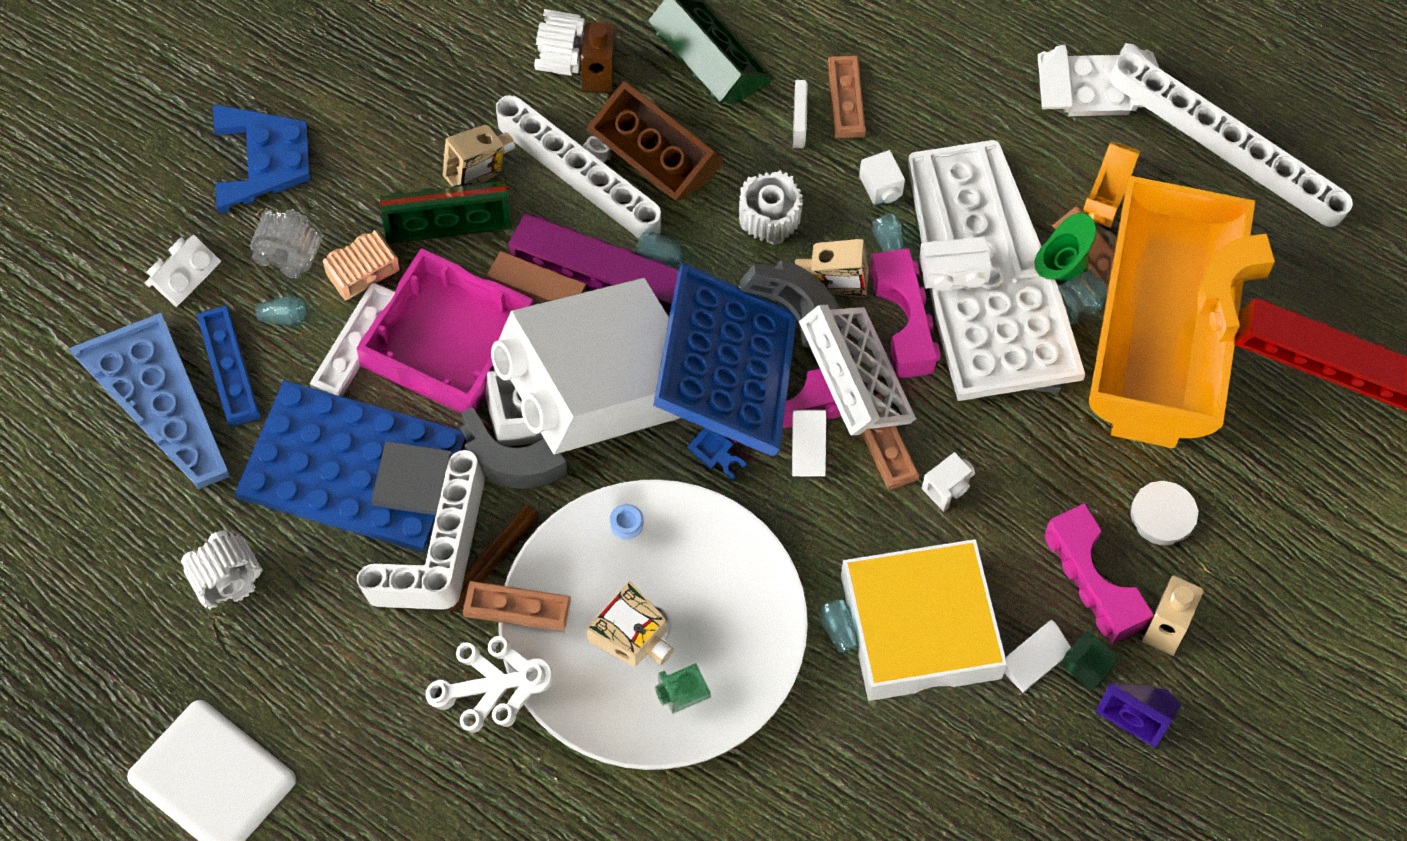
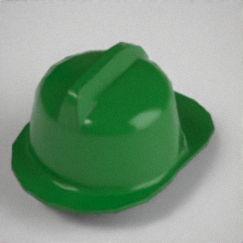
(1067, 249)

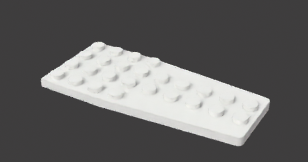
(1015, 326)

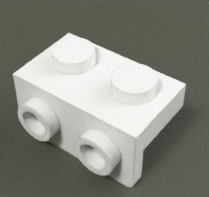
(182, 270)

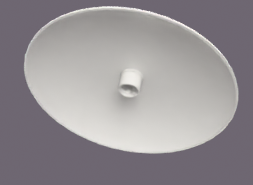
(726, 605)

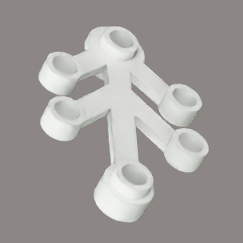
(493, 685)

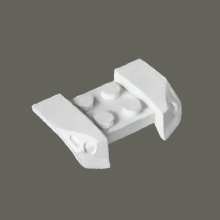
(1084, 84)

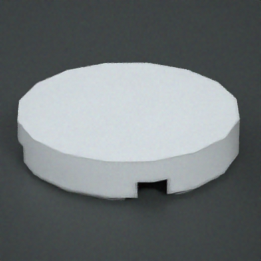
(1164, 513)

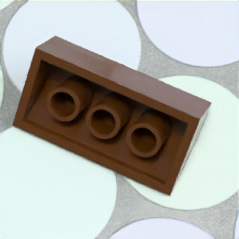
(654, 143)

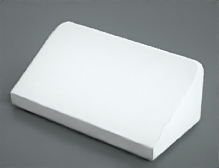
(1036, 656)

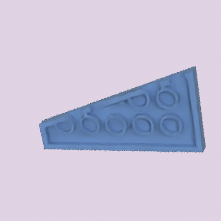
(151, 384)

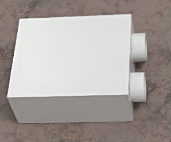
(586, 364)

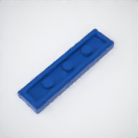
(228, 366)

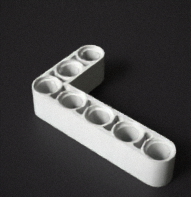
(443, 543)

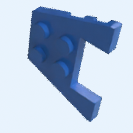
(275, 154)

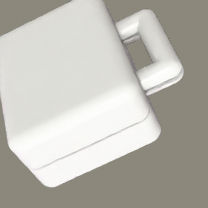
(211, 776)

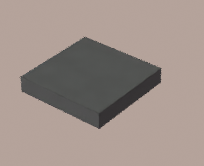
(410, 478)

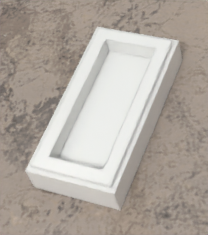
(800, 114)
(808, 442)

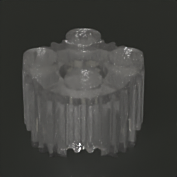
(285, 242)

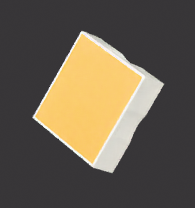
(923, 619)

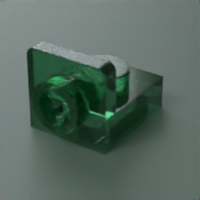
(682, 688)

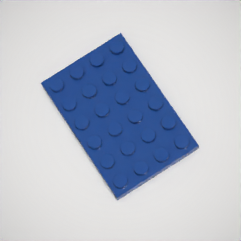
(726, 360)
(324, 458)

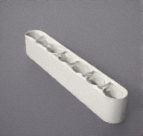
(574, 155)

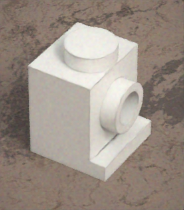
(948, 480)

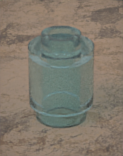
(660, 248)

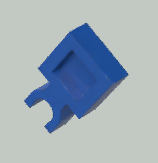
(713, 449)

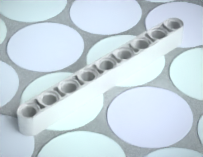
(1238, 152)

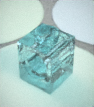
(1083, 296)

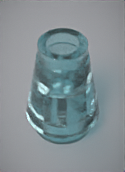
(888, 232)
(282, 311)
(839, 625)

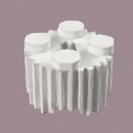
(559, 42)
(770, 207)
(221, 569)

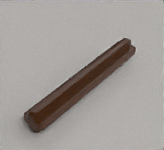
(497, 550)

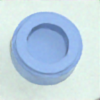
(626, 521)

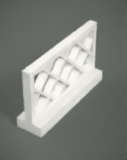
(846, 376)

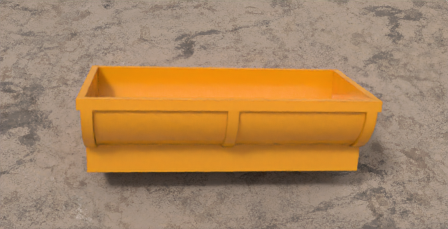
(1157, 359)

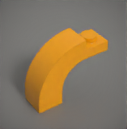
(1111, 183)
(1237, 262)

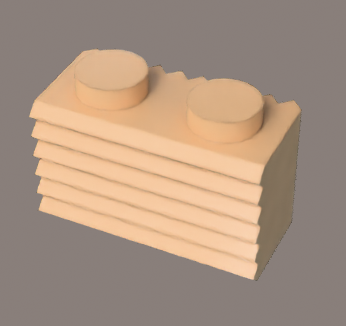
(360, 263)

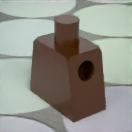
(598, 47)

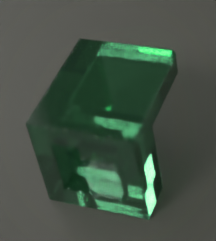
(1089, 661)

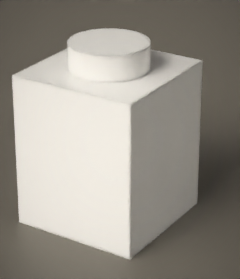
(882, 178)

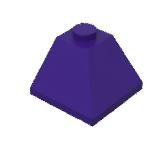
(1139, 710)

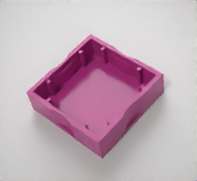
(440, 332)

